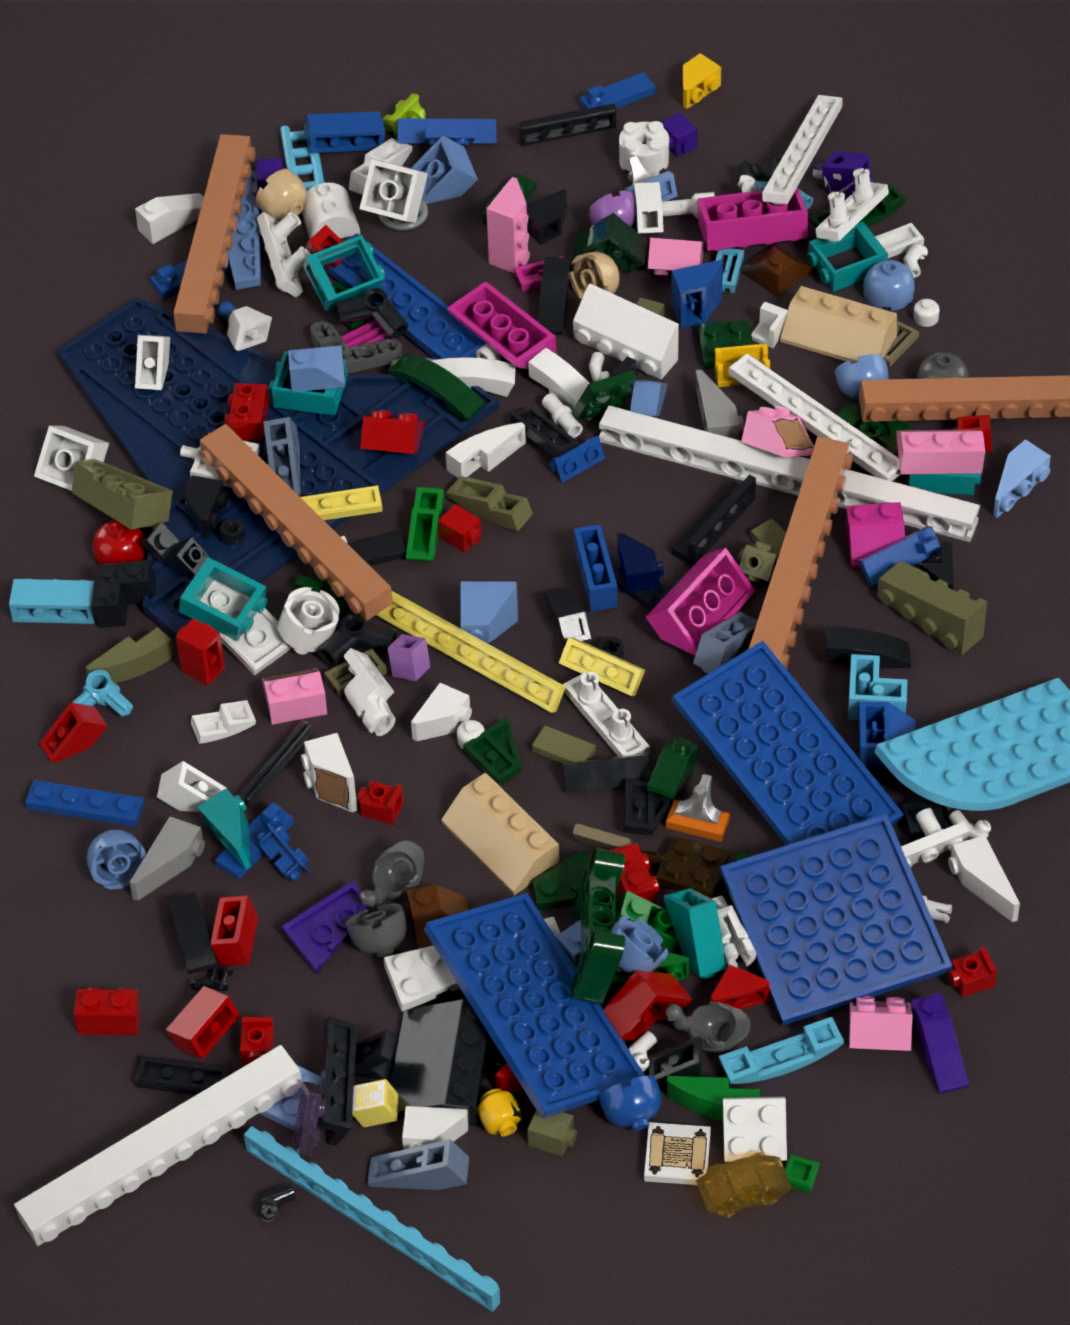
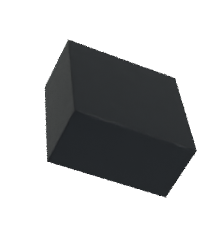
(911, 824)

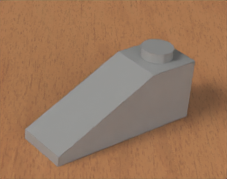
(716, 409)
(168, 856)

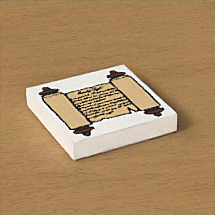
(676, 1153)

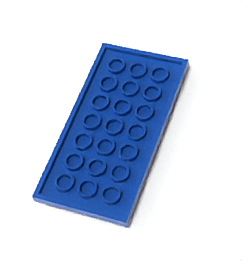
(781, 748)
(521, 993)

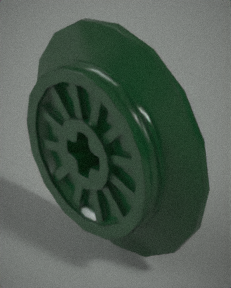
(881, 432)

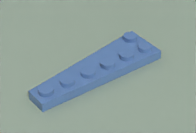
(245, 253)

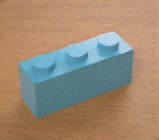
(52, 601)

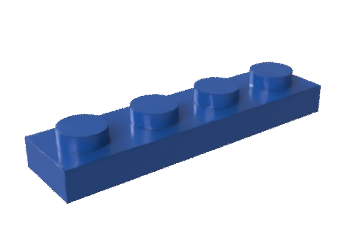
(85, 803)

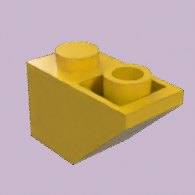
(699, 79)

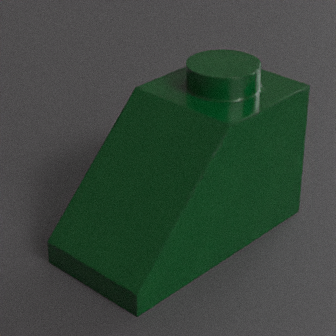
(674, 767)

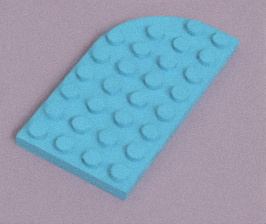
(988, 753)

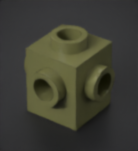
(755, 553)

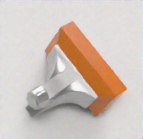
(698, 814)

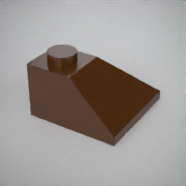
(776, 269)
(432, 904)

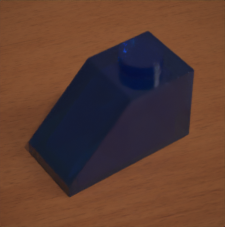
(638, 565)

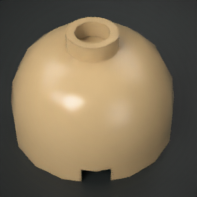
(282, 195)
(594, 269)

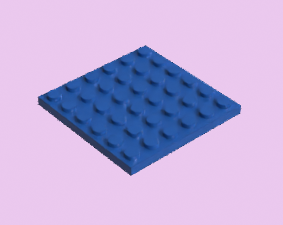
(835, 919)

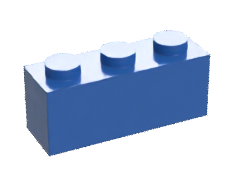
(344, 132)
(595, 567)

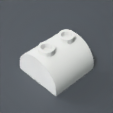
(329, 206)

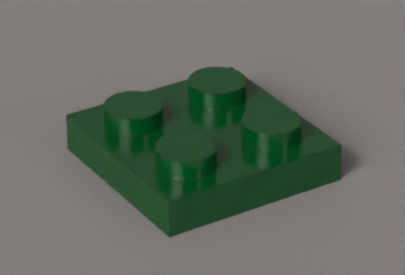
(720, 336)
(604, 393)

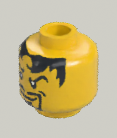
(499, 1112)

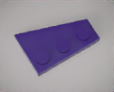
(323, 926)

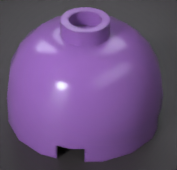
(623, 206)

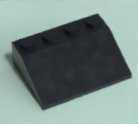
(441, 1058)

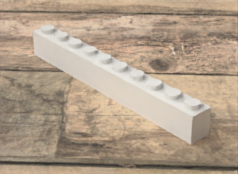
(159, 1145)

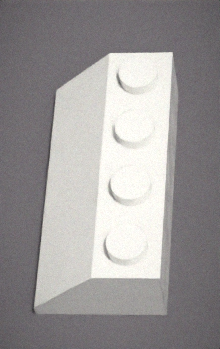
(626, 330)

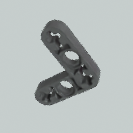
(380, 352)

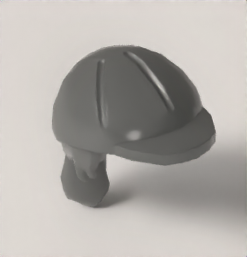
(395, 873)
(716, 1024)

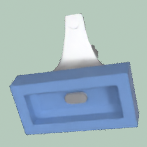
(639, 175)

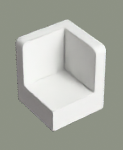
(771, 324)

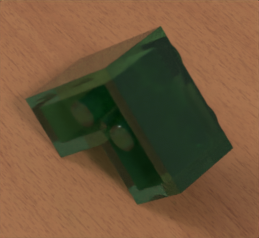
(614, 239)

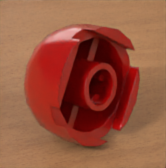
(118, 544)

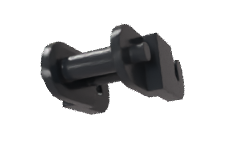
(221, 985)

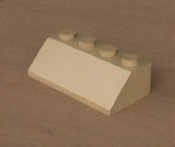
(837, 326)
(501, 834)

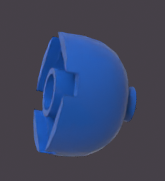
(632, 1103)

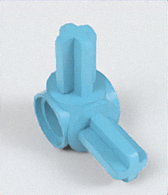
(108, 695)

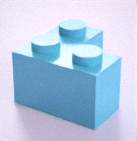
(868, 687)

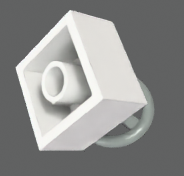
(396, 194)

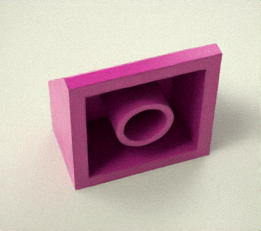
(872, 528)

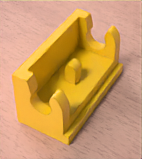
(728, 356)

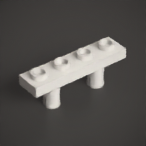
(849, 212)
(282, 261)
(604, 716)
(936, 839)

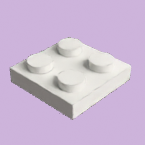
(754, 1127)

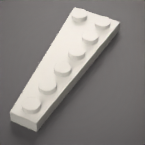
(423, 974)

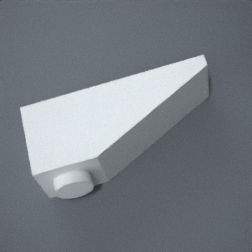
(167, 215)
(983, 875)

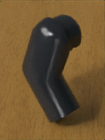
(272, 1201)

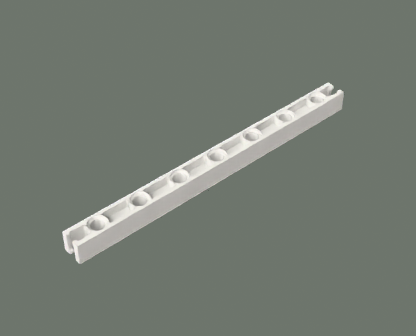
(738, 460)

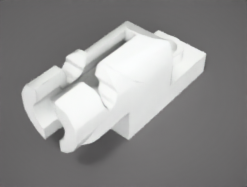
(369, 693)
(733, 935)

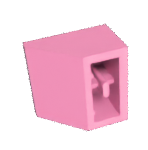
(880, 1024)

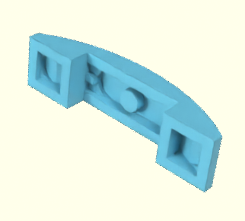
(784, 1056)

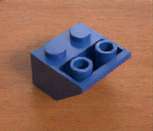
(696, 292)
(878, 724)

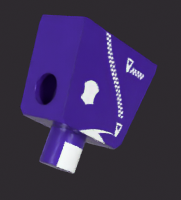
(839, 171)

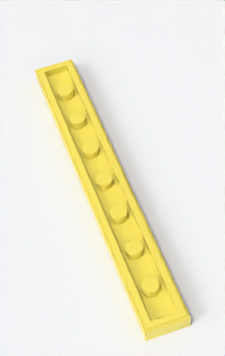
(474, 653)

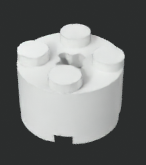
(647, 142)
(308, 619)

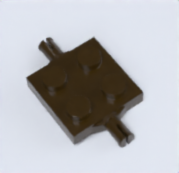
(690, 865)

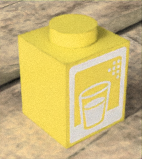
(375, 1103)

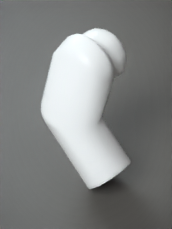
(914, 253)
(595, 367)
(976, 830)
(640, 1048)

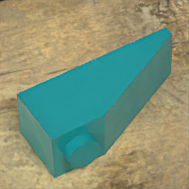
(227, 822)

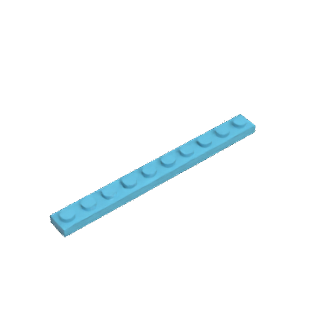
(380, 1223)

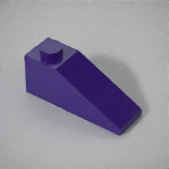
(939, 1042)

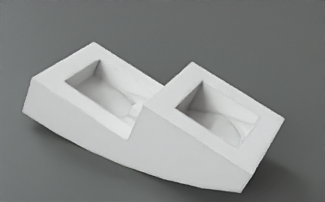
(230, 720)

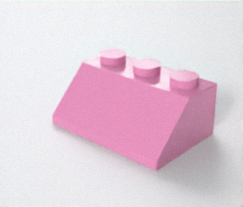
(508, 228)
(940, 451)

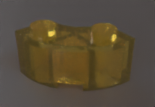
(743, 1184)

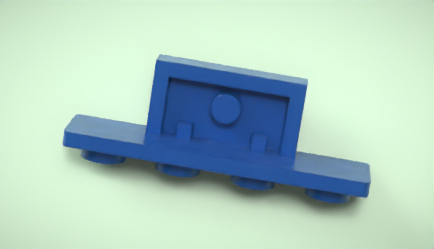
(459, 130)

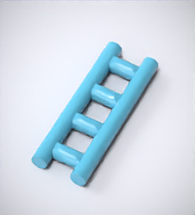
(291, 154)

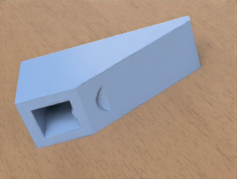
(1022, 471)

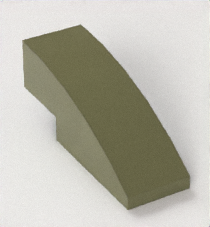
(490, 502)
(134, 658)

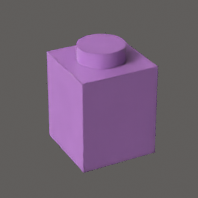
(409, 657)

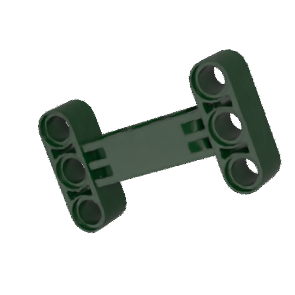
(597, 908)

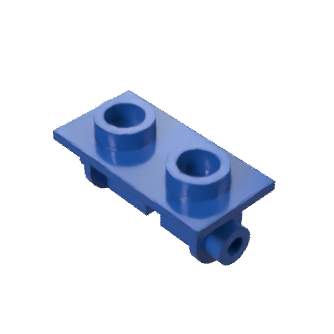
(578, 459)
(277, 842)

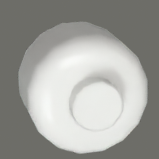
(926, 312)
(468, 730)

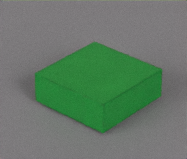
(801, 1173)

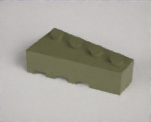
(121, 494)
(934, 606)

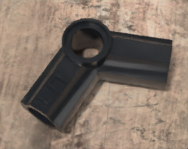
(385, 314)
(355, 634)

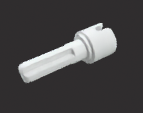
(685, 206)

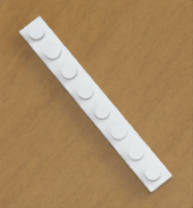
(802, 150)
(815, 416)

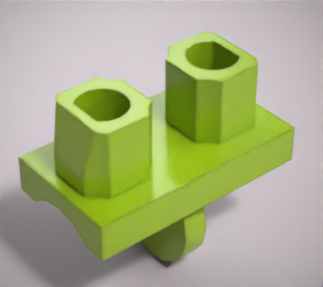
(404, 109)

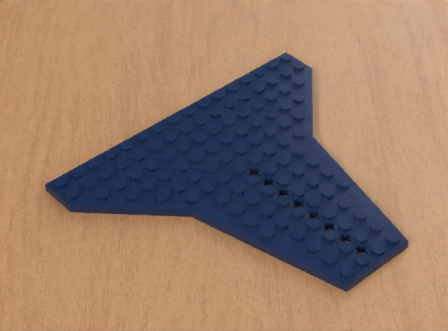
(159, 422)

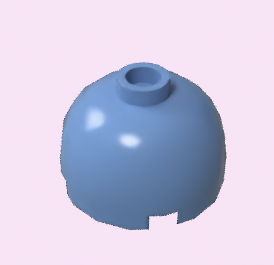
(889, 285)
(868, 368)
(114, 858)
(641, 947)

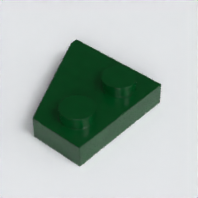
(495, 752)
(559, 885)

